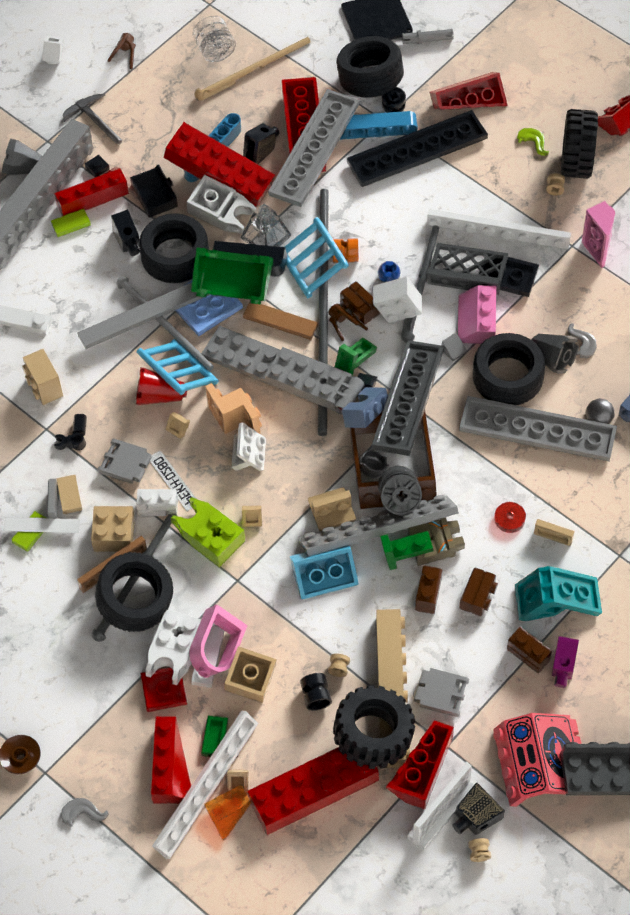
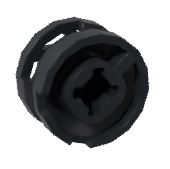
(394, 100)

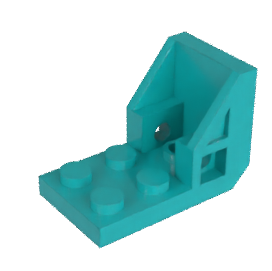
(553, 590)

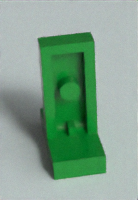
(351, 357)
(406, 547)

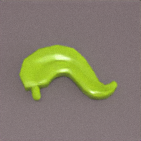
(534, 135)

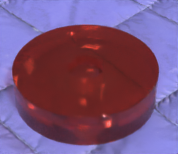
(510, 509)

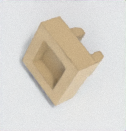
(177, 425)
(251, 516)

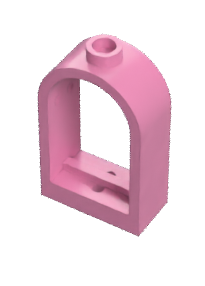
(226, 622)

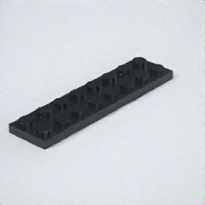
(417, 148)

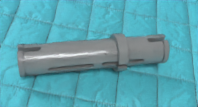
(427, 36)

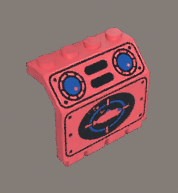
(531, 754)

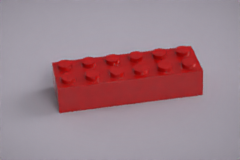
(299, 102)
(206, 156)
(308, 789)

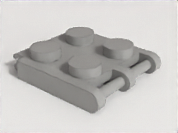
(126, 462)
(440, 691)

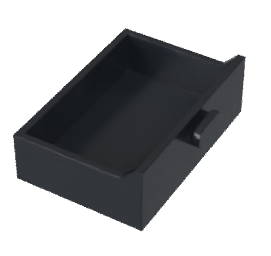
(154, 191)

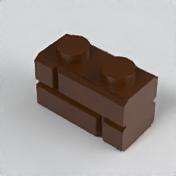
(359, 303)
(428, 589)
(477, 592)
(529, 650)

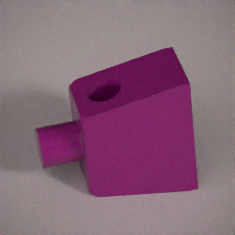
(565, 655)

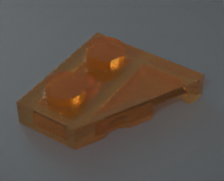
(228, 810)

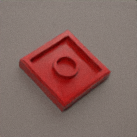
(160, 691)

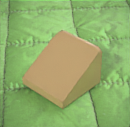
(236, 778)

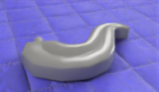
(589, 342)
(78, 806)

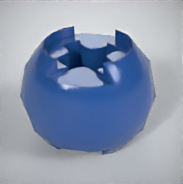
(389, 271)

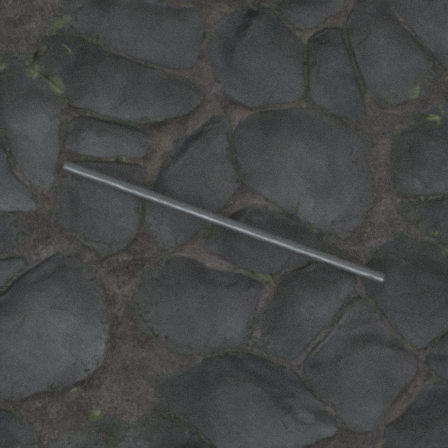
(323, 307)

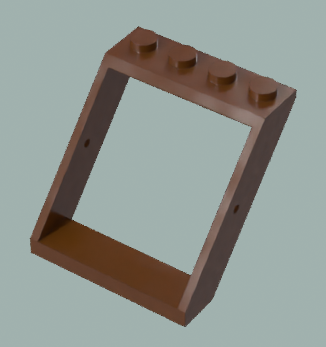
(368, 491)

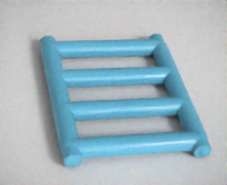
(334, 250)
(170, 377)

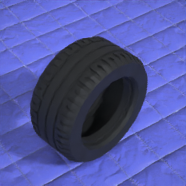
(374, 80)
(167, 228)
(508, 346)
(141, 566)

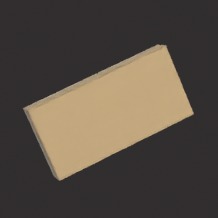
(69, 494)
(554, 532)

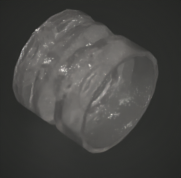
(214, 38)

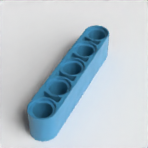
(381, 125)
(224, 133)

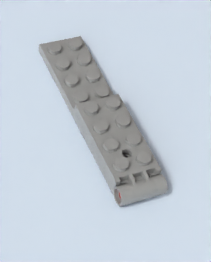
(284, 369)

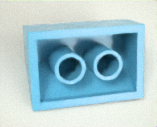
(324, 572)

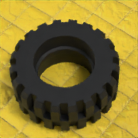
(579, 143)
(371, 750)

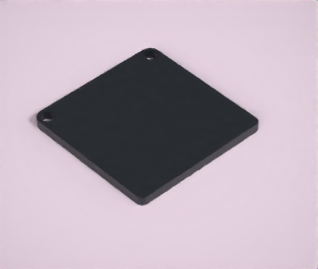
(376, 18)

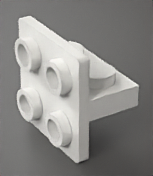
(248, 448)

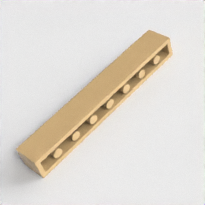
(391, 662)

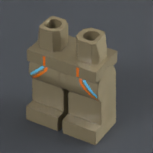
(441, 538)

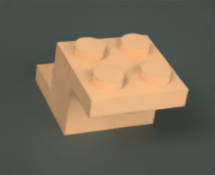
(232, 409)

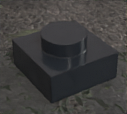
(97, 166)

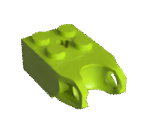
(210, 532)

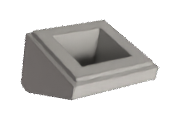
(453, 347)

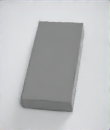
(52, 502)

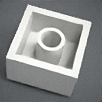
(397, 299)

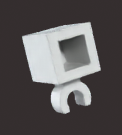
(52, 50)

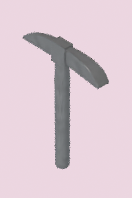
(83, 105)

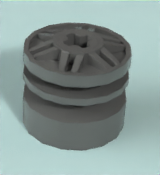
(396, 480)

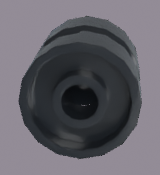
(316, 691)

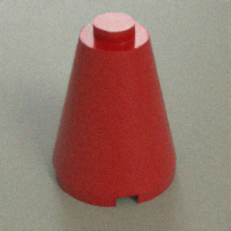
(154, 389)

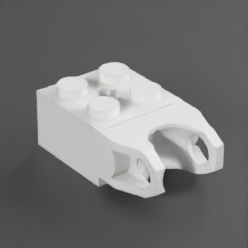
(219, 205)
(172, 644)

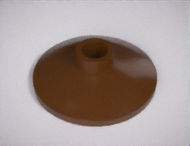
(18, 746)

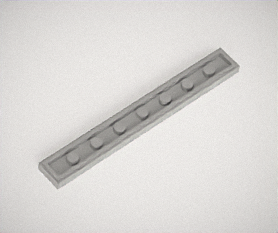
(137, 316)

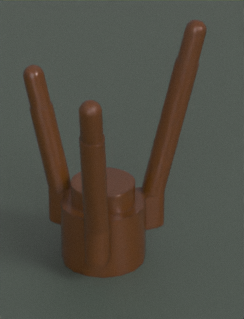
(125, 43)
(339, 315)

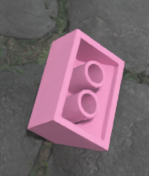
(598, 231)
(477, 314)

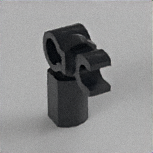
(77, 439)

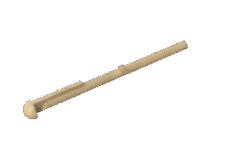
(230, 80)

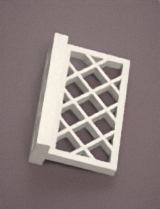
(441, 808)

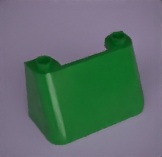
(231, 275)

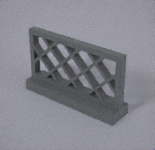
(464, 279)

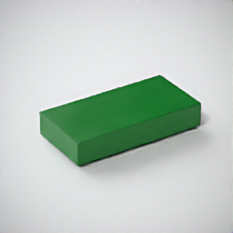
(214, 733)

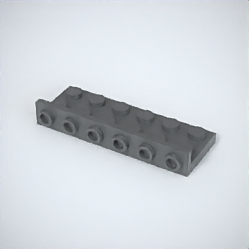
(596, 768)

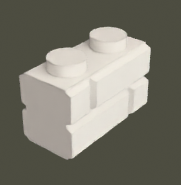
(157, 502)

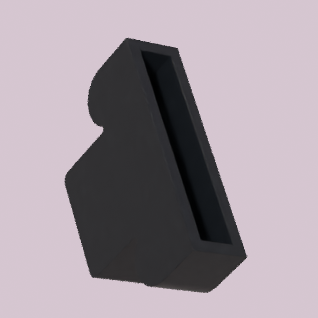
(277, 253)

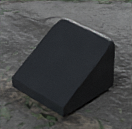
(369, 380)

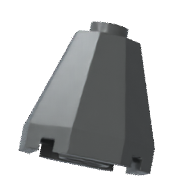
(19, 158)
(557, 350)

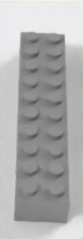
(38, 188)

